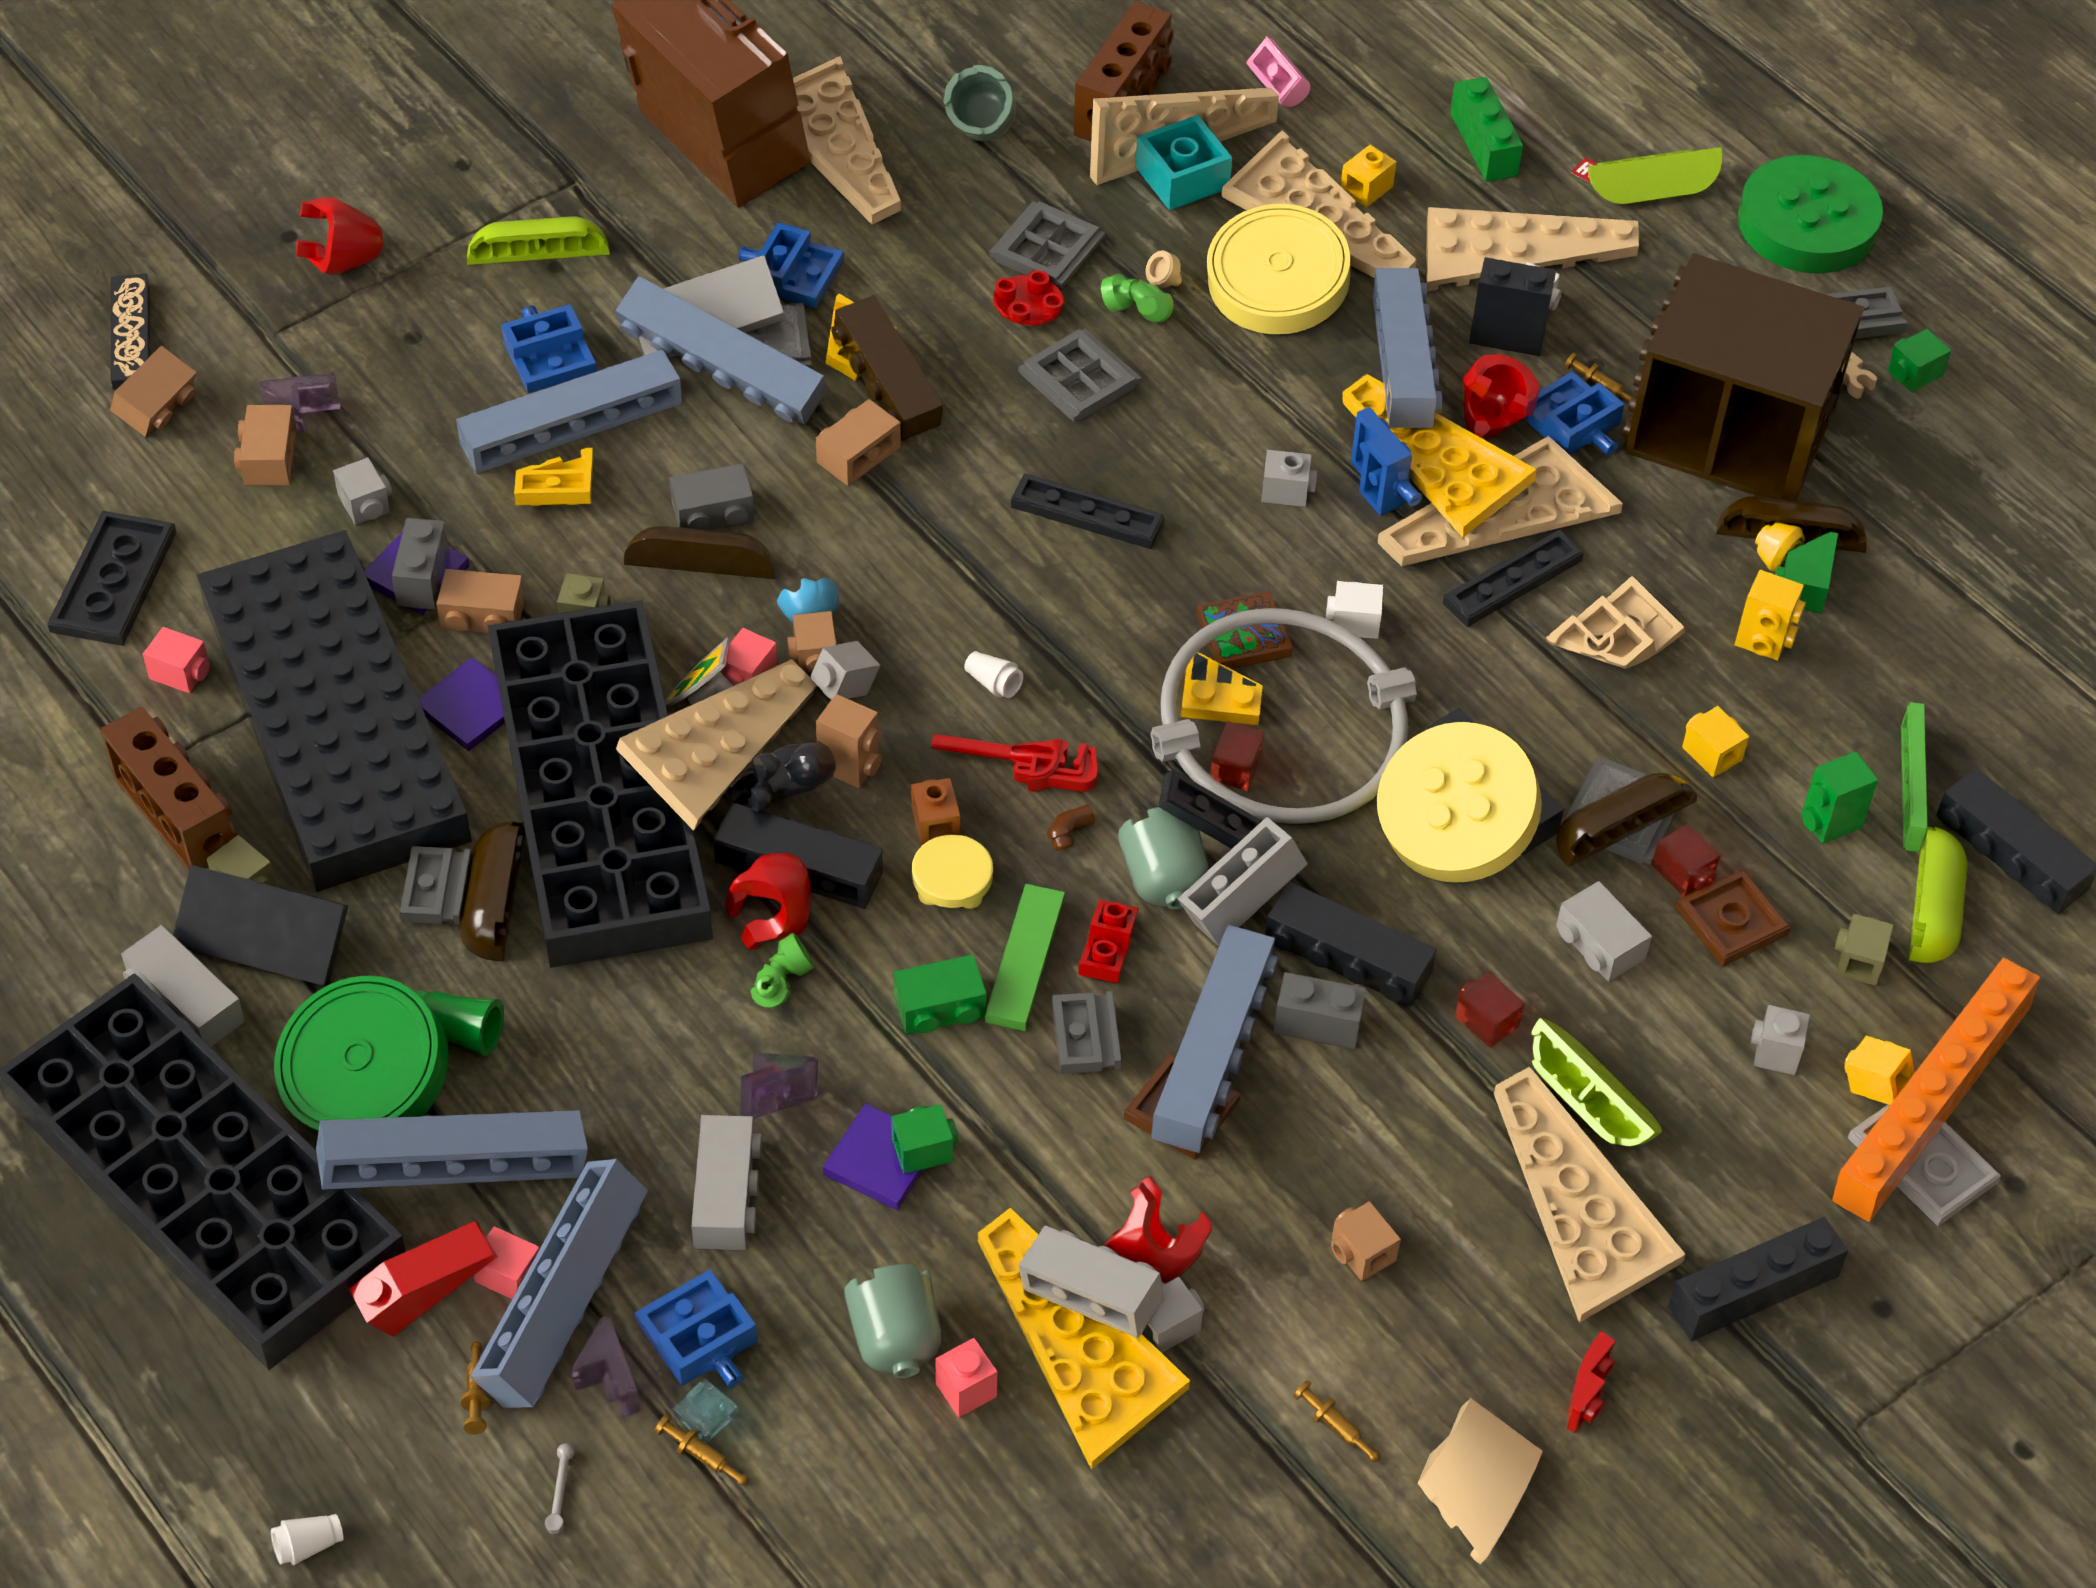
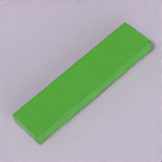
(1913, 777)
(1025, 957)

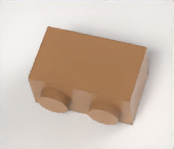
(154, 392)
(858, 442)
(266, 445)
(479, 599)
(852, 737)

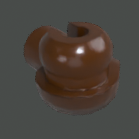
(1067, 822)

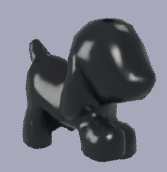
(783, 774)

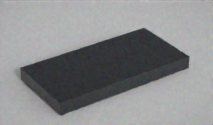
(112, 578)
(260, 925)

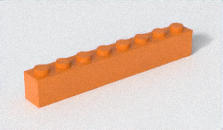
(1935, 1090)

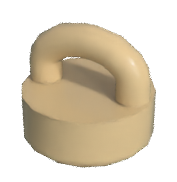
(1163, 269)

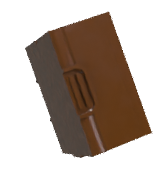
(715, 90)

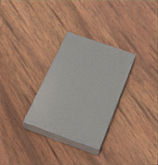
(1944, 1175)

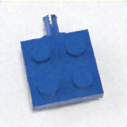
(797, 265)
(547, 347)
(1577, 414)
(1382, 464)
(699, 1329)

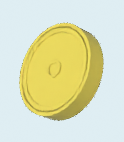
(1278, 268)
(1459, 802)

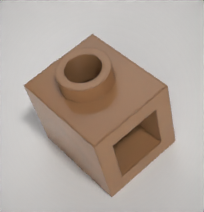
(811, 634)
(1364, 1240)

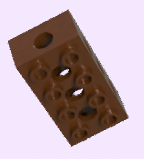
(1126, 63)
(167, 787)

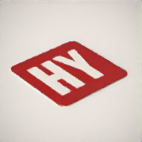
(1581, 169)

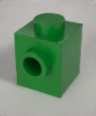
(1919, 360)
(923, 1138)

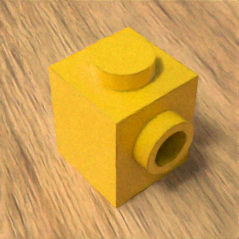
(1368, 175)
(1715, 741)
(1879, 1069)

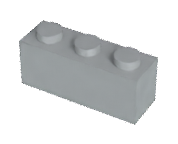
(1243, 880)
(184, 985)
(725, 1182)
(1091, 1280)

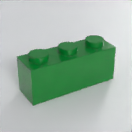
(1486, 129)

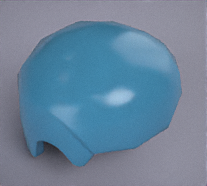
(810, 598)

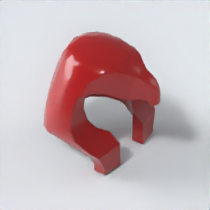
(351, 238)
(1498, 394)
(775, 877)
(1149, 1242)

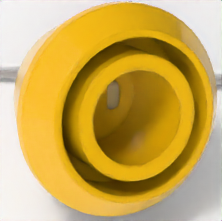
(1776, 542)

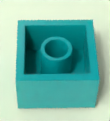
(1183, 162)

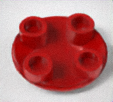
(1028, 299)

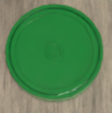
(1810, 214)
(361, 1053)

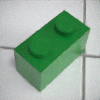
(1839, 797)
(939, 994)

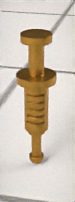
(1594, 376)
(475, 1397)
(1334, 1419)
(697, 1448)

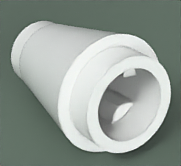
(995, 674)
(305, 1537)

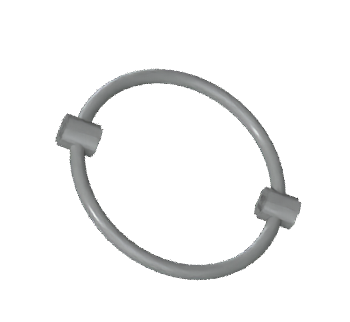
(1181, 738)

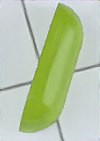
(1656, 175)
(536, 240)
(1938, 897)
(1590, 1087)

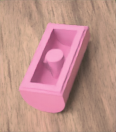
(1279, 72)

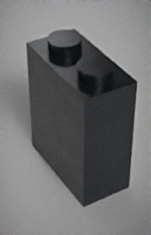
(1512, 306)

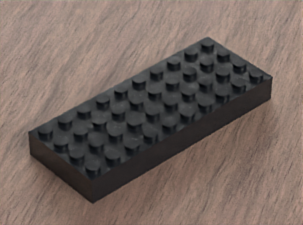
(333, 710)
(603, 846)
(199, 1168)

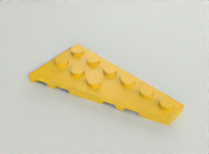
(1450, 464)
(1098, 1374)

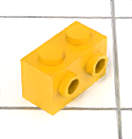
(1770, 615)

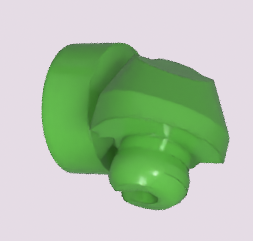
(1151, 302)
(771, 984)

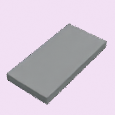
(737, 295)

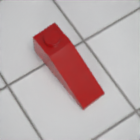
(421, 1277)

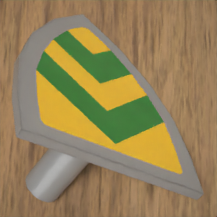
(704, 678)

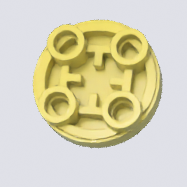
(952, 872)

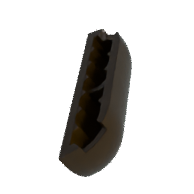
(1752, 513)
(700, 552)
(1621, 815)
(491, 890)

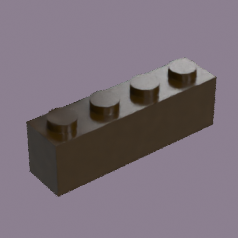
(887, 366)

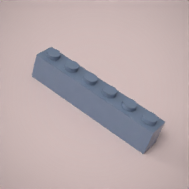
(1406, 348)
(721, 350)
(569, 411)
(1214, 1038)
(450, 1149)
(559, 1284)

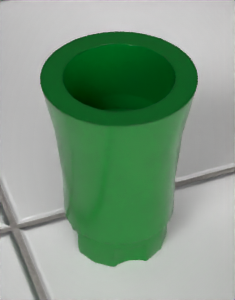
(468, 1020)

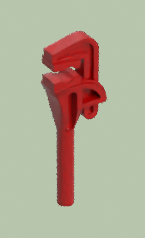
(1036, 763)

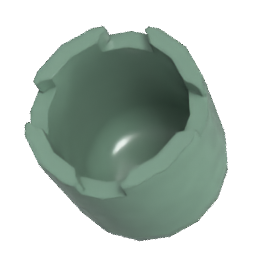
(980, 103)
(1162, 857)
(895, 1319)

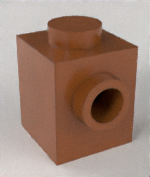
(935, 809)

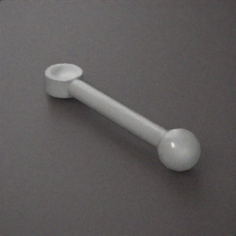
(554, 1522)

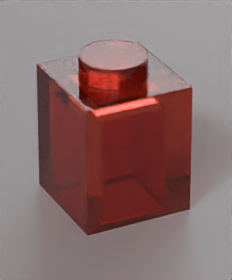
(1237, 755)
(1686, 860)
(1489, 1009)

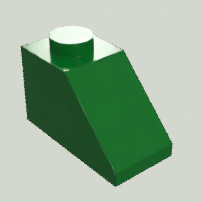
(1812, 567)

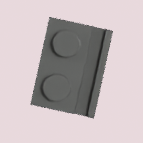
(1880, 312)
(435, 885)
(1086, 1032)

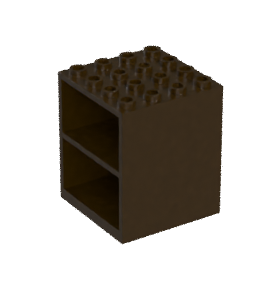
(1740, 378)

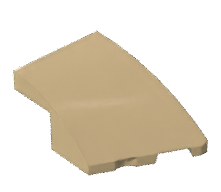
(1620, 628)
(1479, 1476)

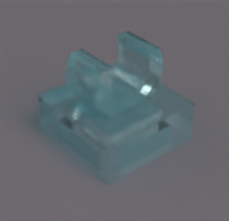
(705, 1410)

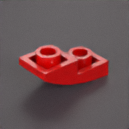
(1108, 941)
(1589, 1384)

